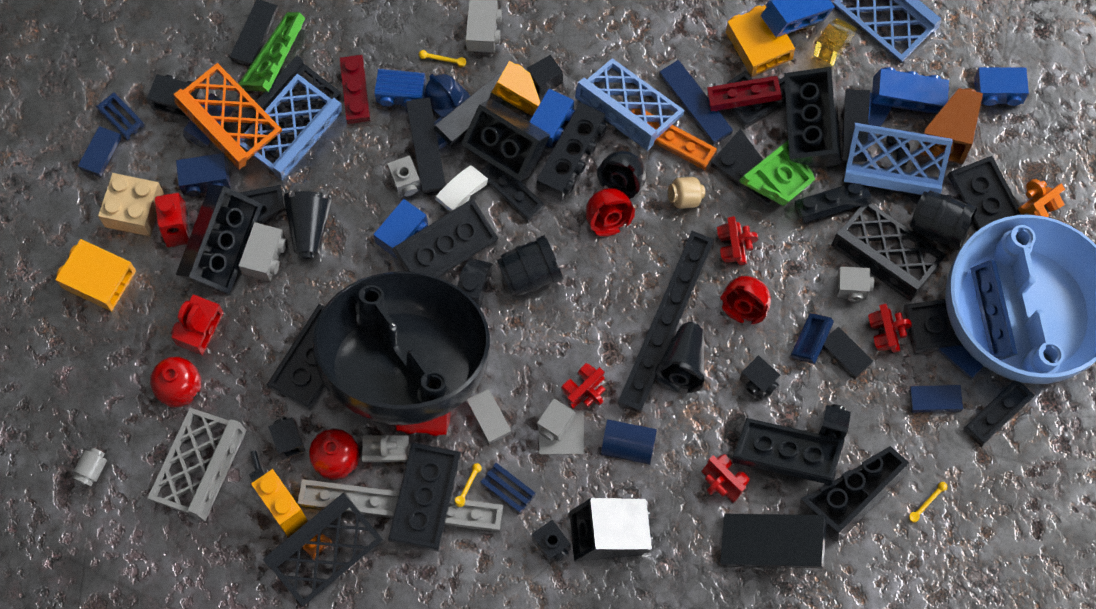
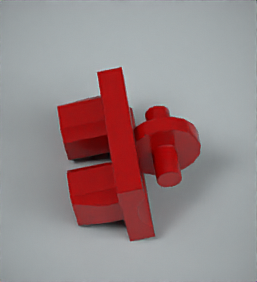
(733, 231)
(884, 319)
(592, 379)
(722, 479)

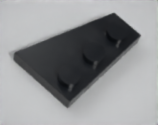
(737, 160)
(272, 201)

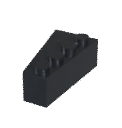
(856, 492)

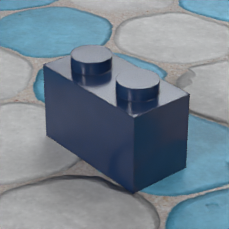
(200, 172)

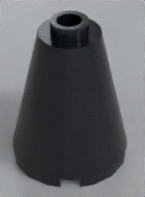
(307, 220)
(683, 360)

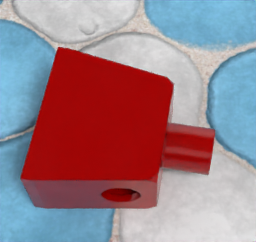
(172, 214)

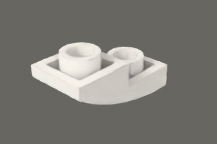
(461, 188)

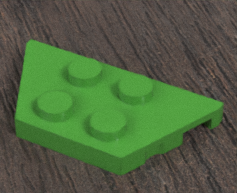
(779, 177)

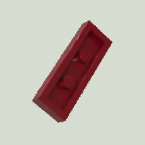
(354, 89)
(744, 93)

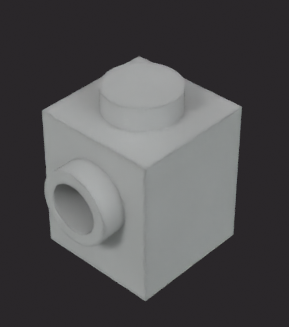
(404, 176)
(854, 283)
(556, 420)

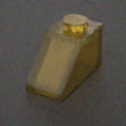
(834, 40)

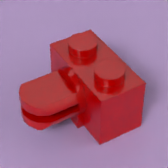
(196, 324)

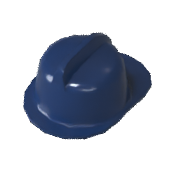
(445, 94)

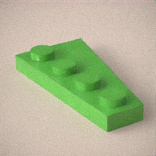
(271, 57)

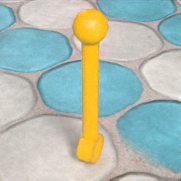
(461, 62)
(460, 500)
(914, 516)

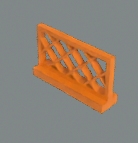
(209, 125)

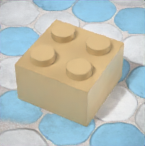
(130, 204)

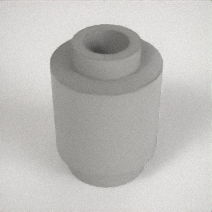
(89, 466)

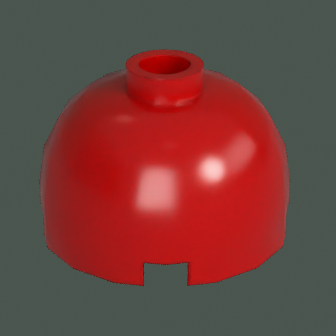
(608, 211)
(746, 299)
(175, 381)
(334, 454)

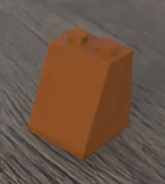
(958, 122)

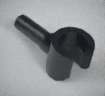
(258, 471)

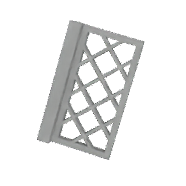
(216, 468)

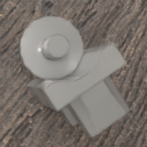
(385, 448)

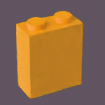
(757, 43)
(95, 274)
(280, 502)

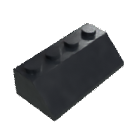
(813, 117)
(219, 238)

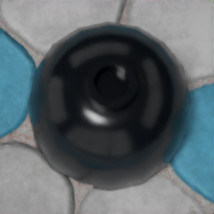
(622, 172)

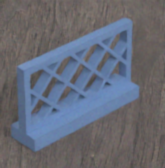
(913, 8)
(618, 113)
(308, 134)
(888, 177)

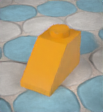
(517, 88)

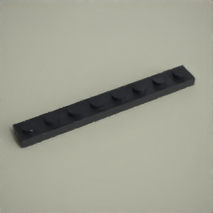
(666, 321)

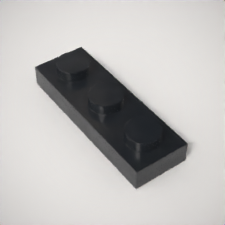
(832, 201)

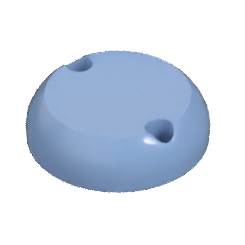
(1048, 294)

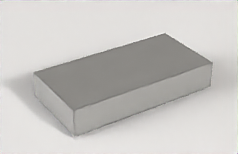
(489, 416)

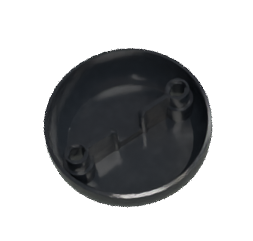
(401, 347)

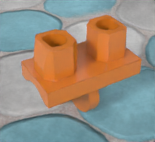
(1040, 197)

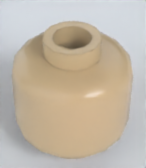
(686, 192)

